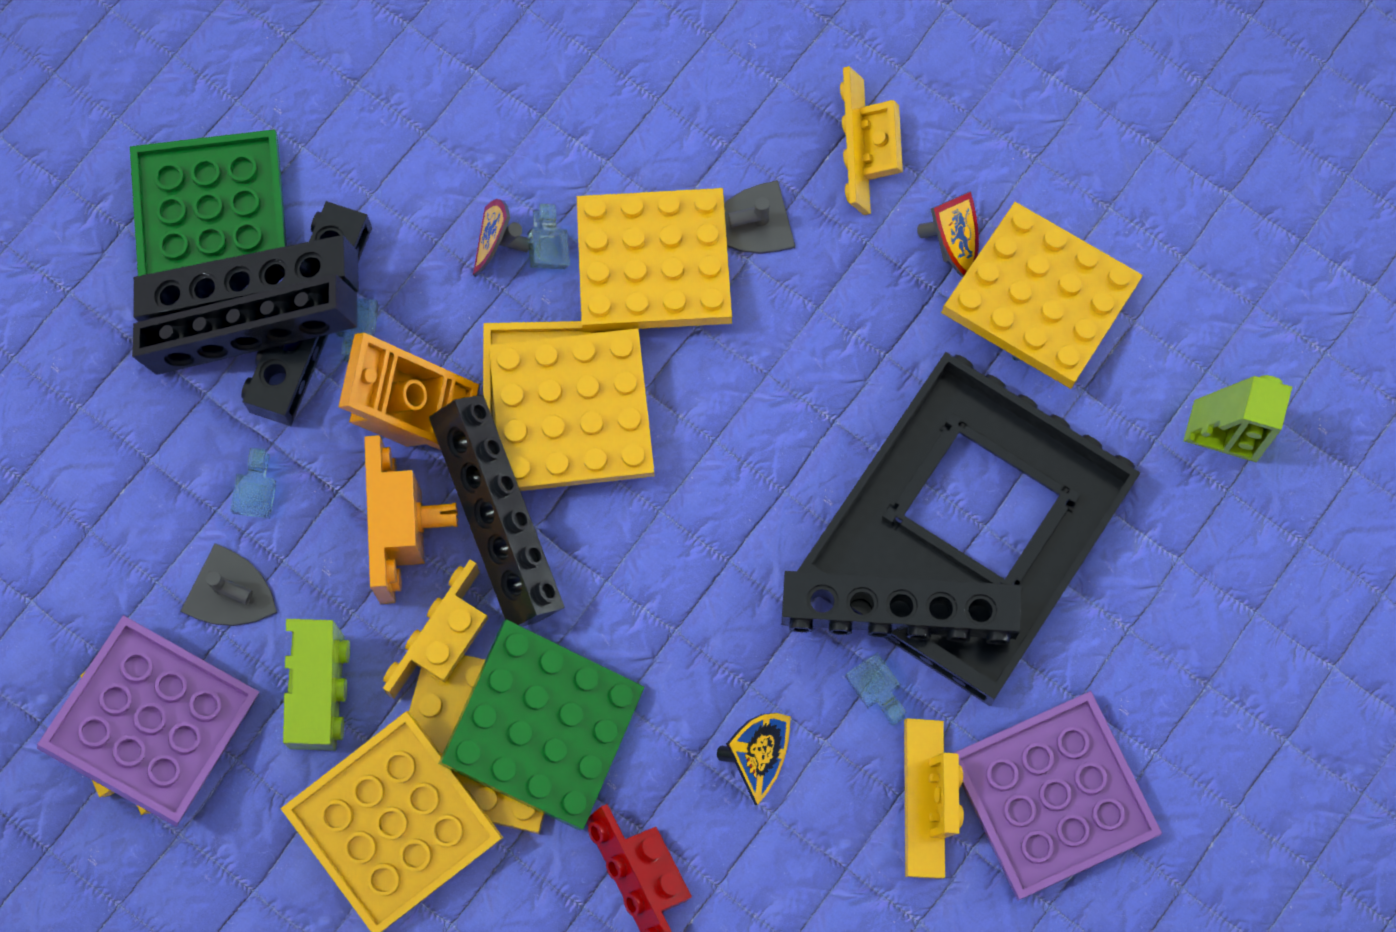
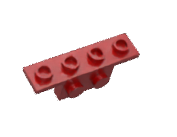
(640, 869)

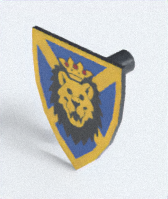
(758, 751)

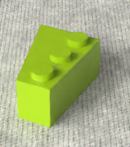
(1240, 417)
(315, 685)

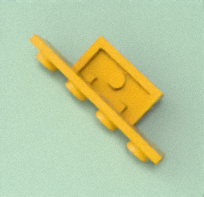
(871, 140)
(445, 636)
(930, 798)

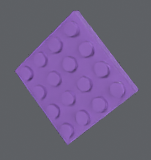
(148, 720)
(1055, 795)

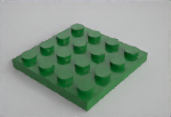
(206, 199)
(542, 725)

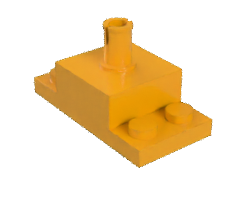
(397, 391)
(396, 519)

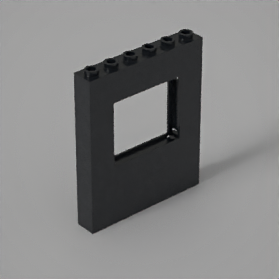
(871, 542)

